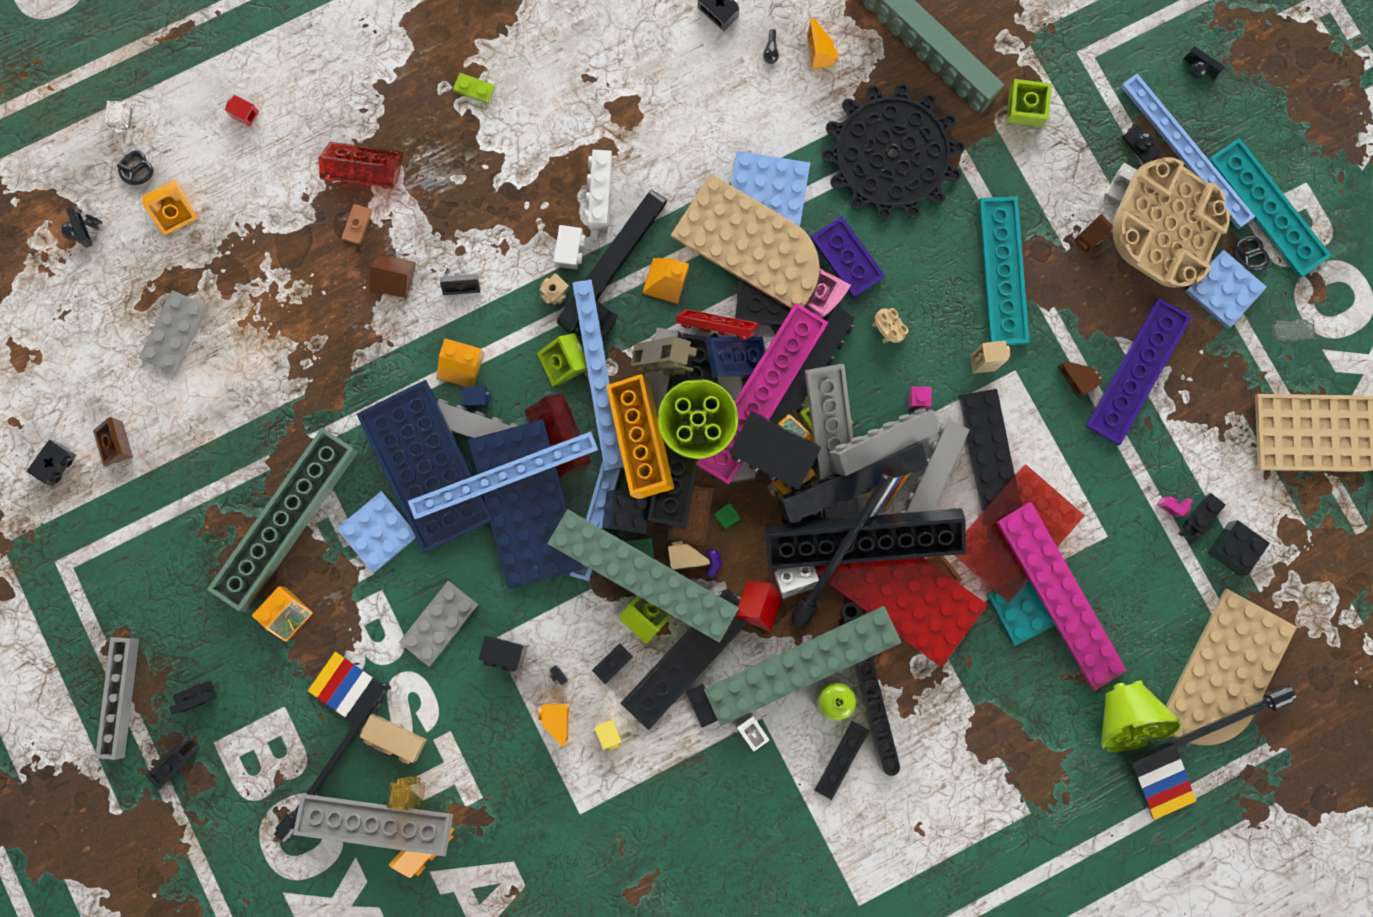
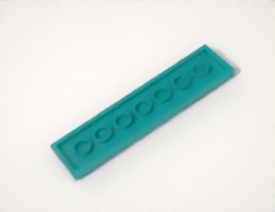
(1271, 208)
(1004, 270)

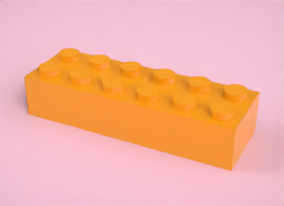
(639, 437)

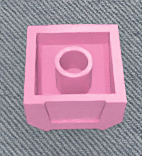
(826, 294)

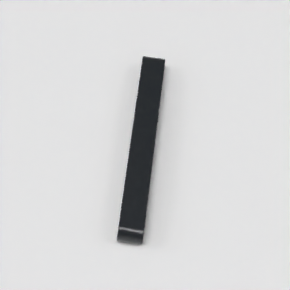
(617, 253)
(868, 699)

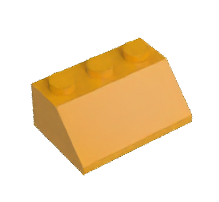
(412, 862)

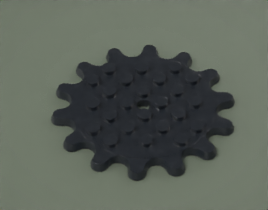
(897, 124)

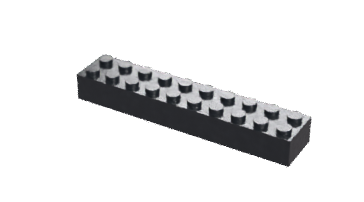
(673, 506)
(878, 540)

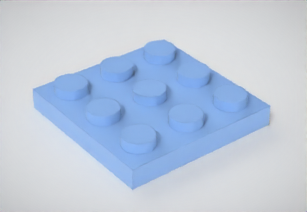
(1226, 289)
(377, 532)

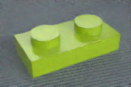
(474, 88)

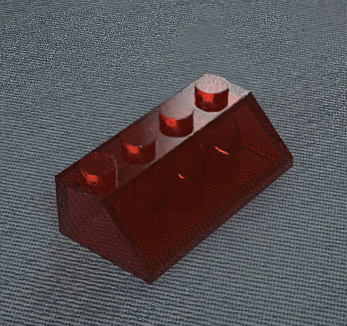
(360, 165)
(559, 426)

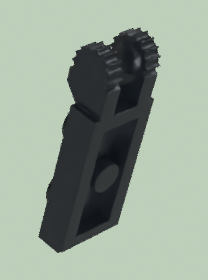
(1202, 517)
(171, 764)

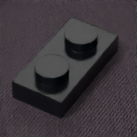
(612, 663)
(701, 705)

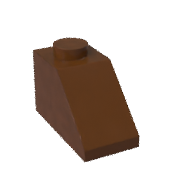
(1093, 233)
(1080, 377)

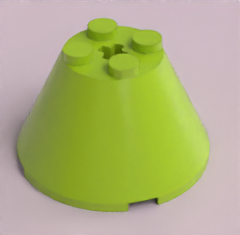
(703, 403)
(1134, 718)

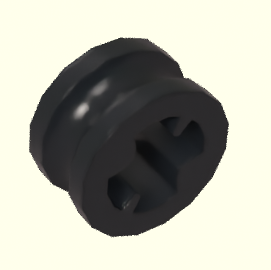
(92, 222)

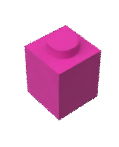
(919, 397)

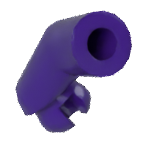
(716, 562)

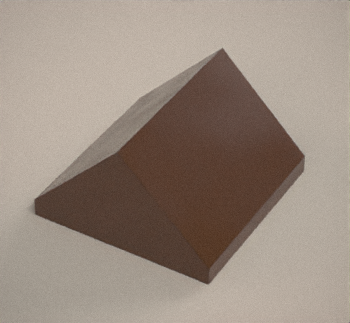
(391, 276)
(112, 441)

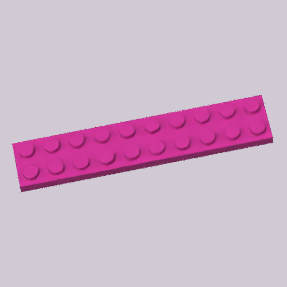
(770, 380)
(1061, 596)

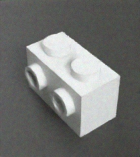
(569, 247)
(795, 580)

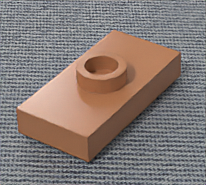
(357, 224)

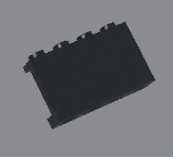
(774, 450)

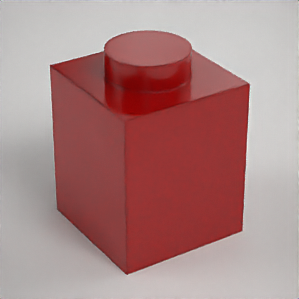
(241, 110)

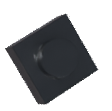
(558, 676)

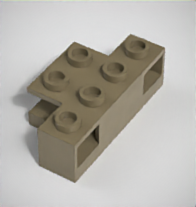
(663, 355)

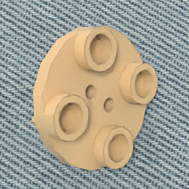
(890, 325)

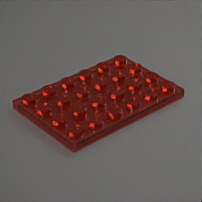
(986, 547)

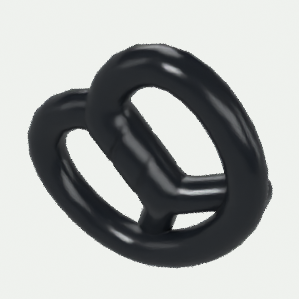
(135, 168)
(1249, 254)

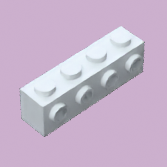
(600, 187)

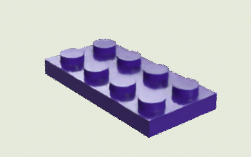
(847, 256)

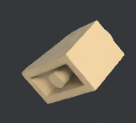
(684, 556)

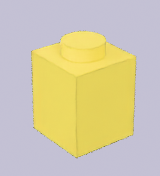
(608, 735)

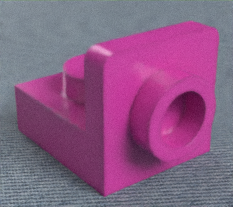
(1172, 506)

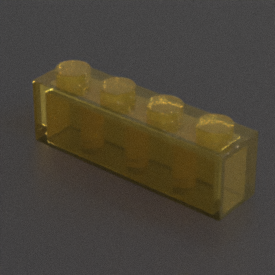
(406, 793)

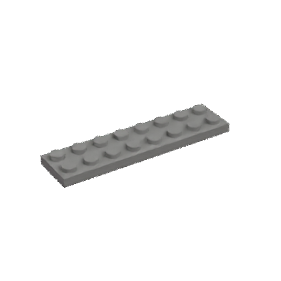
(831, 426)
(373, 825)

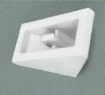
(752, 733)

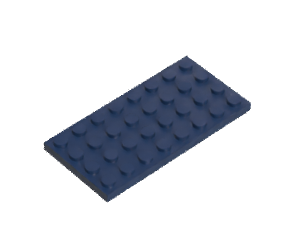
(421, 458)
(525, 510)

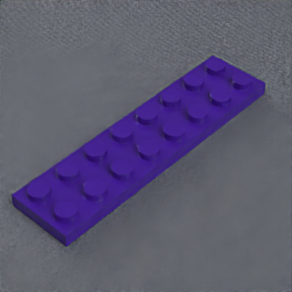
(1138, 371)

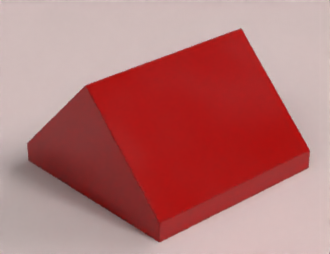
(759, 604)

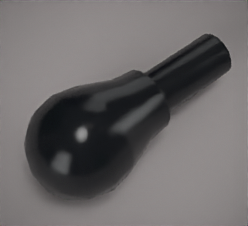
(771, 52)

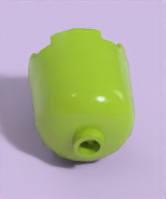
(827, 697)

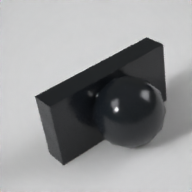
(1202, 64)
(1142, 144)
(75, 228)

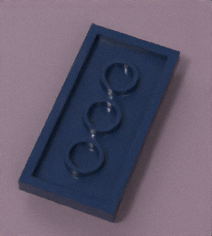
(734, 356)

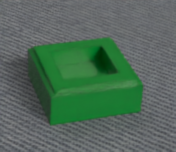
(727, 516)

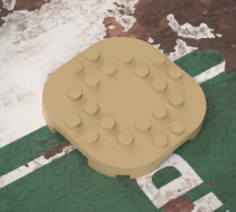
(1170, 223)

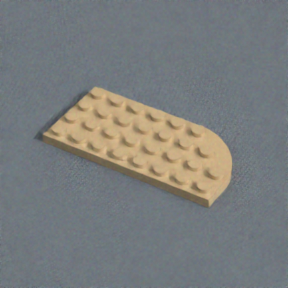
(750, 242)
(1314, 432)
(1229, 667)

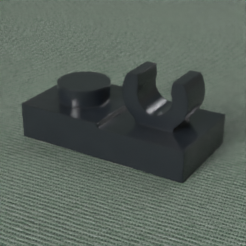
(460, 284)

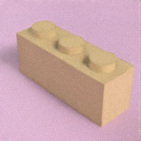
(989, 356)
(392, 739)

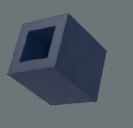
(475, 396)

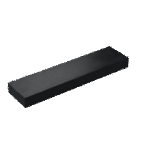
(841, 760)

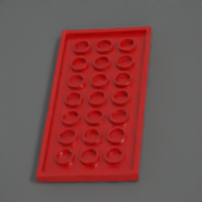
(921, 600)

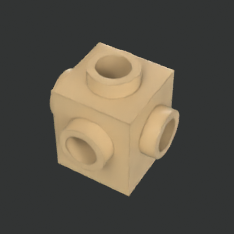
(554, 290)

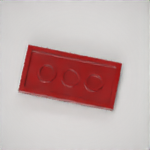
(722, 324)

